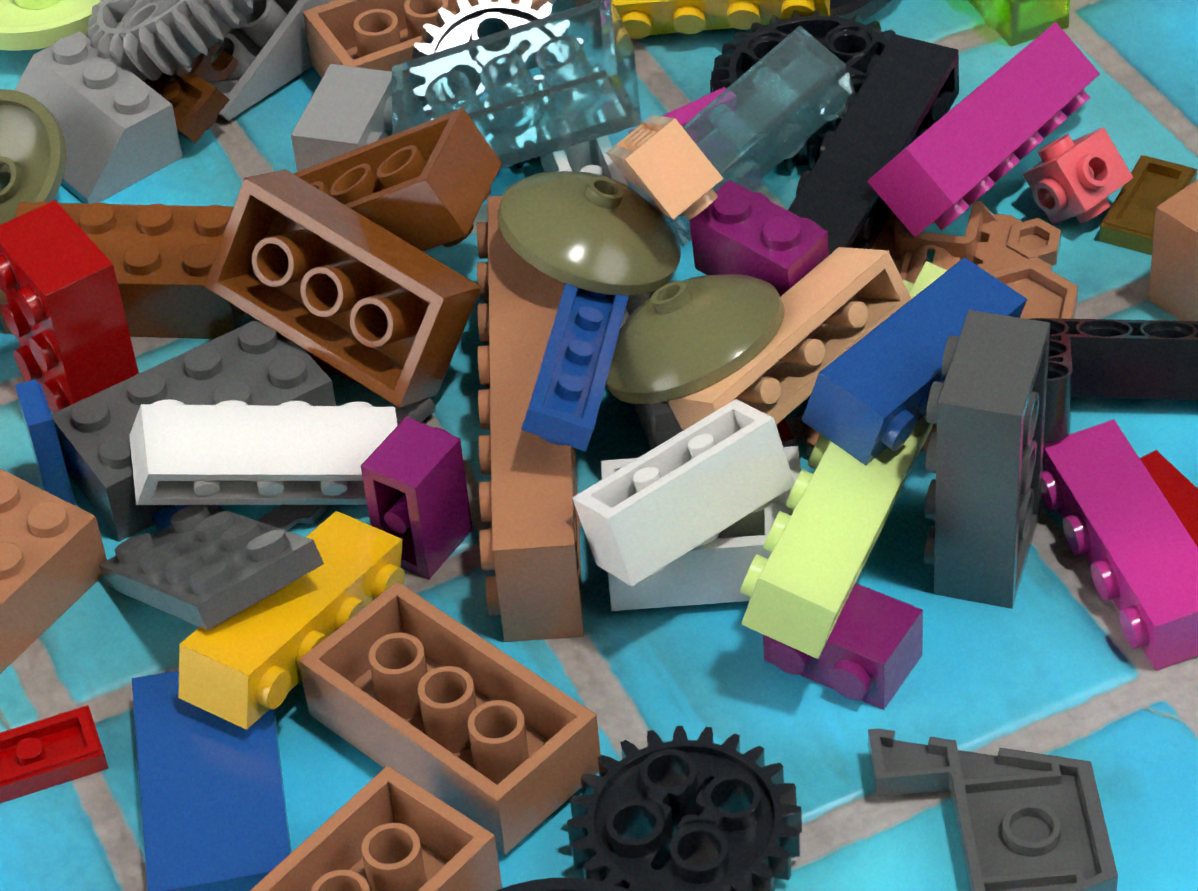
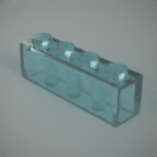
(768, 113)

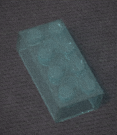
(530, 84)

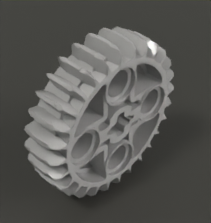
(161, 34)

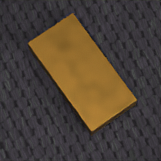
(1133, 212)

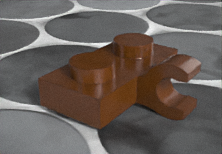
(191, 94)

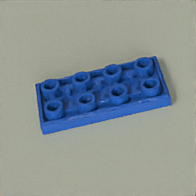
(206, 793)

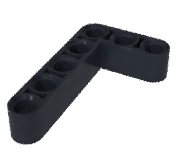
(1117, 362)

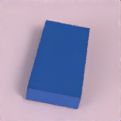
(44, 440)

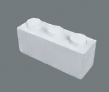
(684, 492)

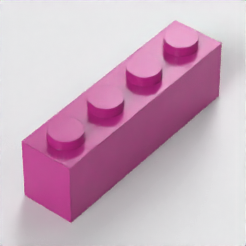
(1129, 537)

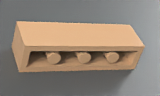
(666, 167)
(822, 320)

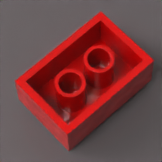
(63, 307)

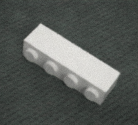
(254, 452)

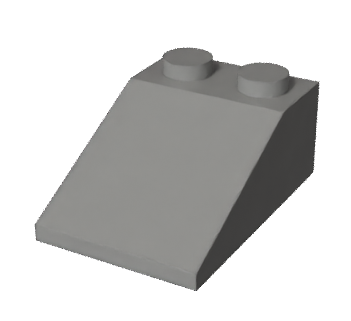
(269, 52)

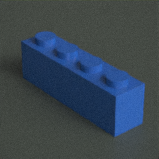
(885, 379)

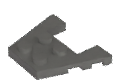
(1018, 814)

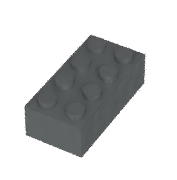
(242, 365)
(986, 457)

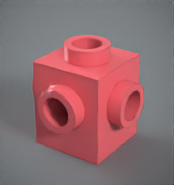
(1077, 176)

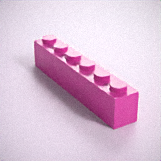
(986, 133)

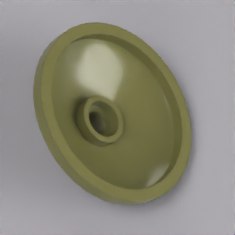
(29, 152)
(589, 232)
(693, 336)

